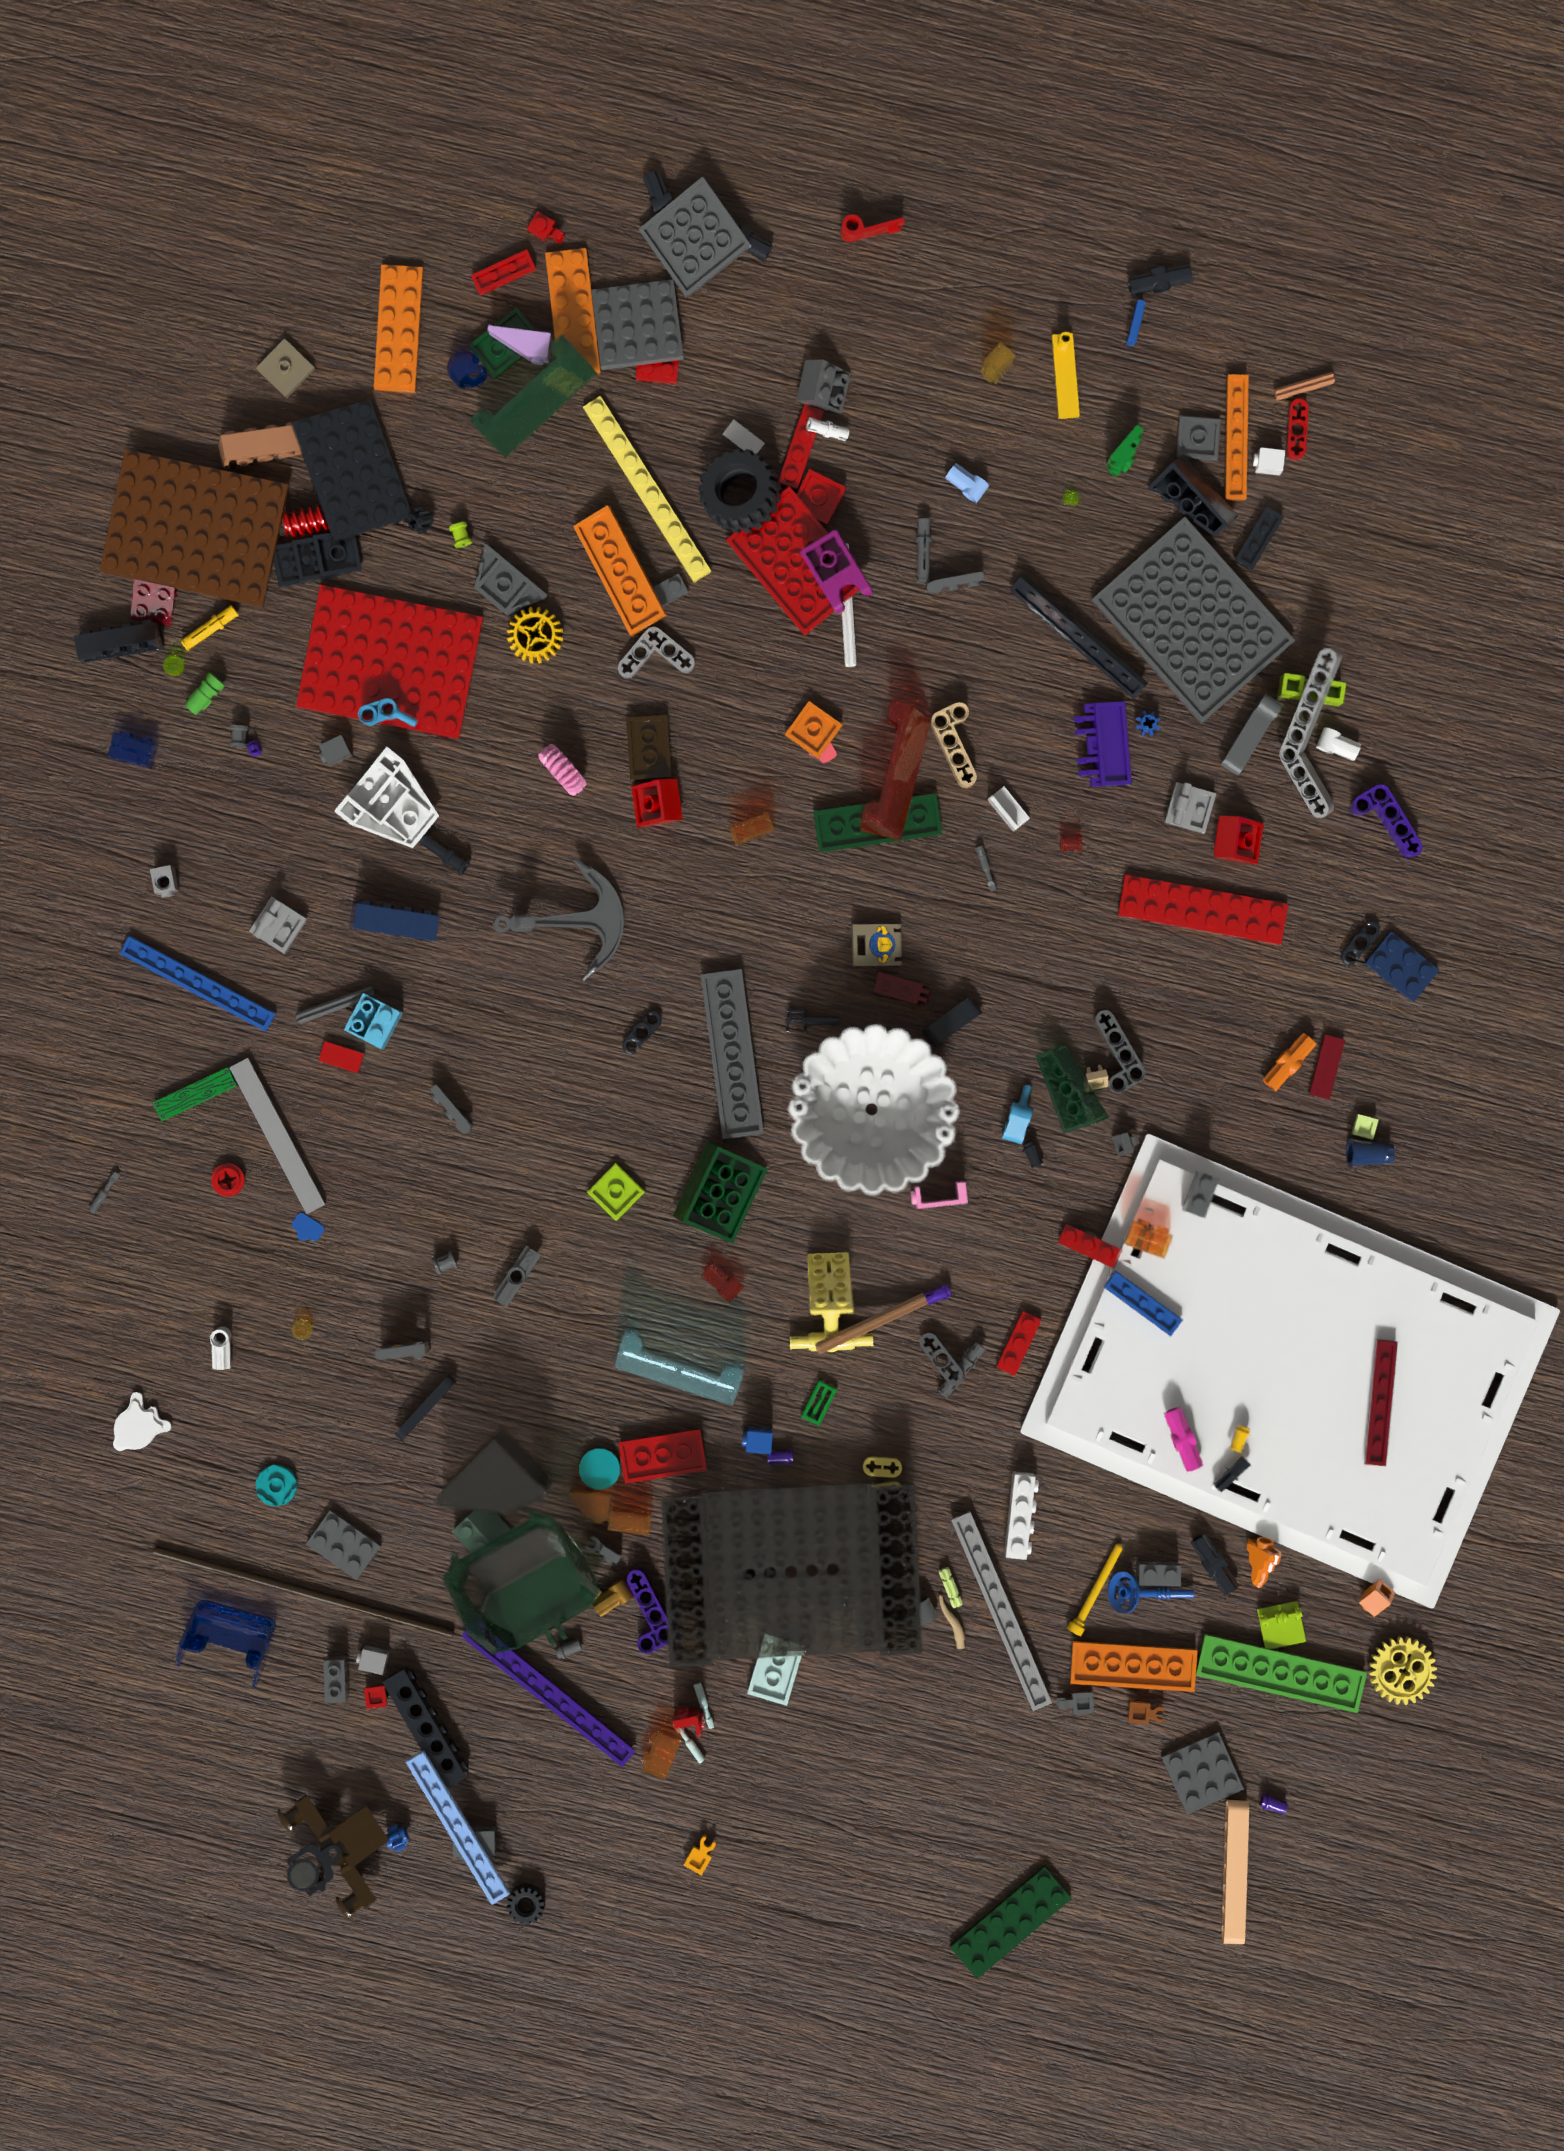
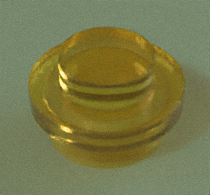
(302, 1329)

